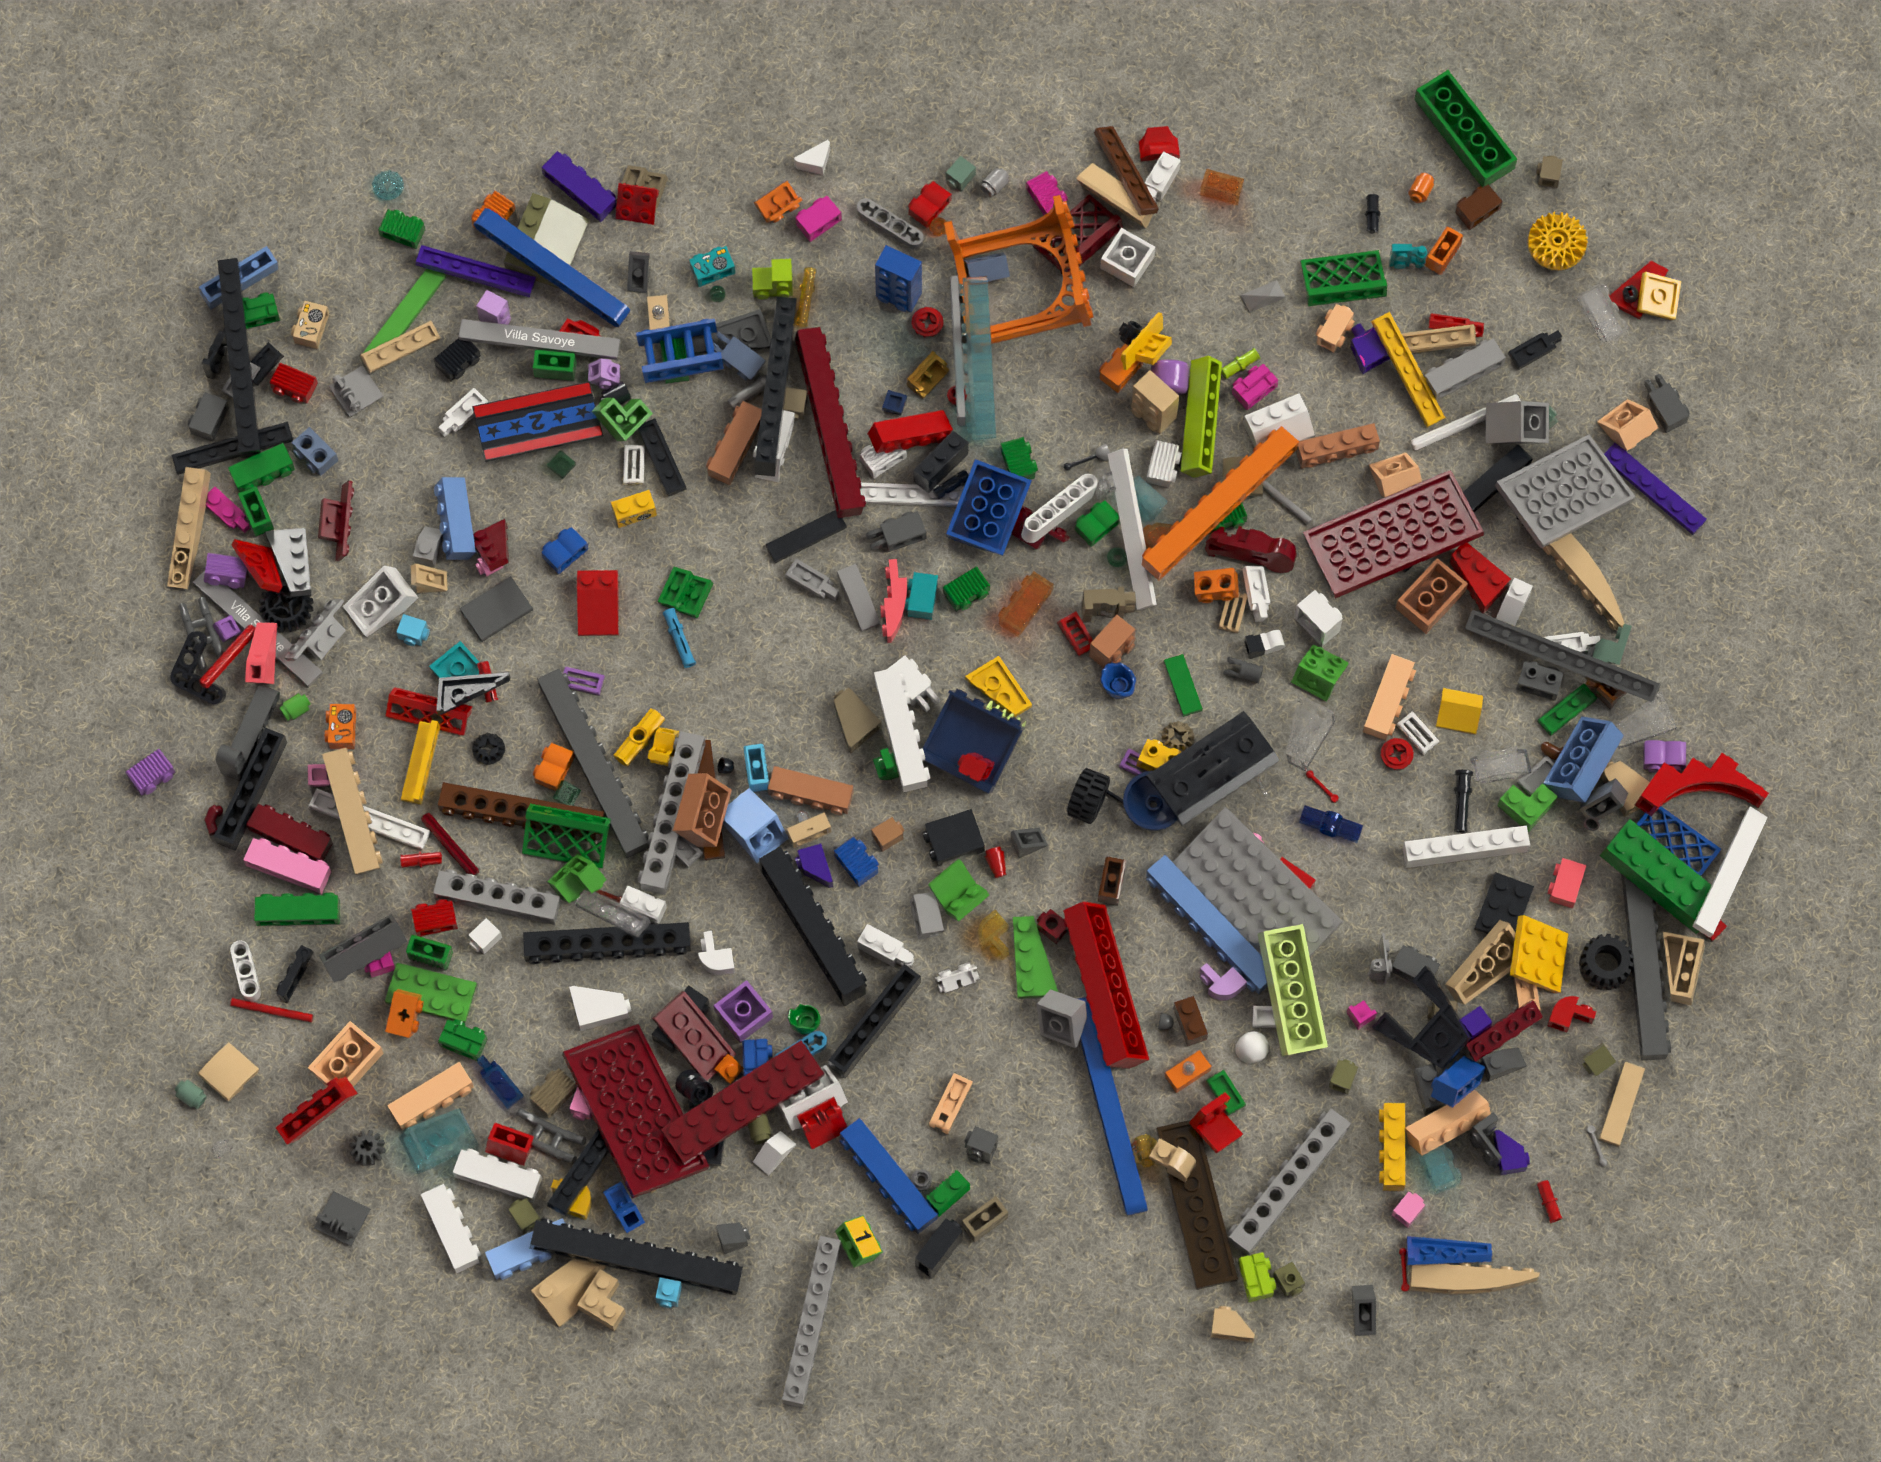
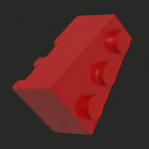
(1484, 579)

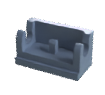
(992, 266)

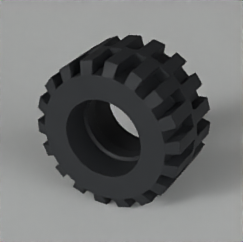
(1088, 796)
(1597, 975)

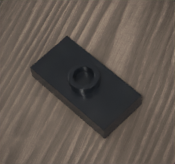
(266, 360)

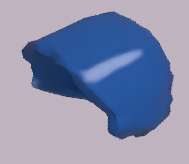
(1118, 680)

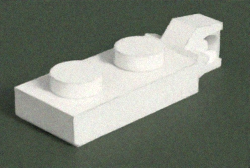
(461, 412)
(1257, 591)
(1577, 641)

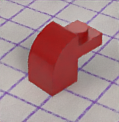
(1566, 1010)

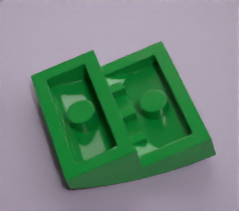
(685, 592)

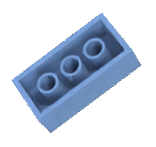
(1583, 759)

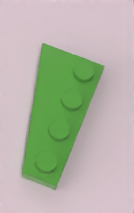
(1032, 966)

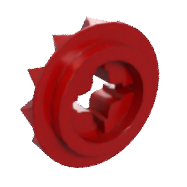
(922, 315)
(1401, 746)

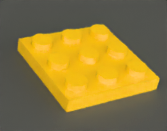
(1539, 954)

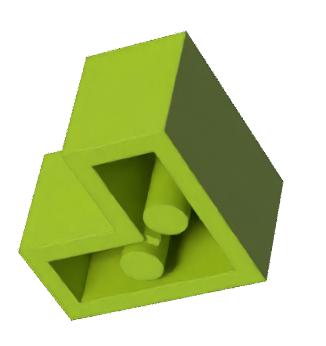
(773, 280)

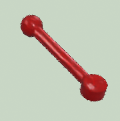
(1333, 797)
(1404, 1287)

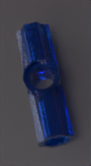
(1331, 823)

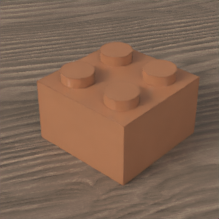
(1113, 642)

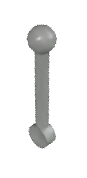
(1591, 1130)

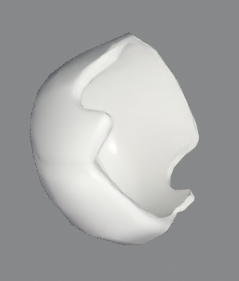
(1252, 1047)

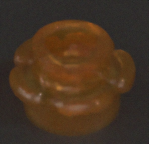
(935, 223)

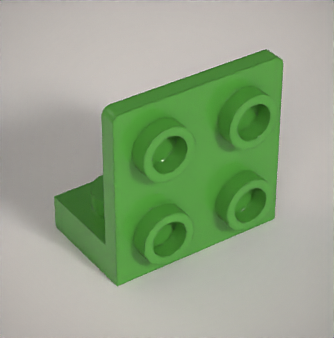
(1319, 672)
(957, 891)

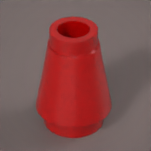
(996, 861)

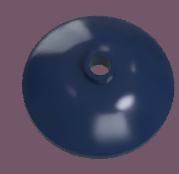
(1137, 806)

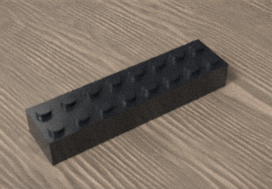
(813, 926)

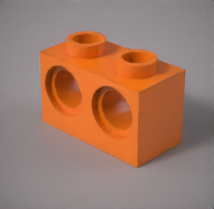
(1216, 579)

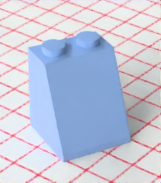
(754, 825)

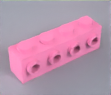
(287, 865)

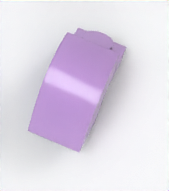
(1222, 987)

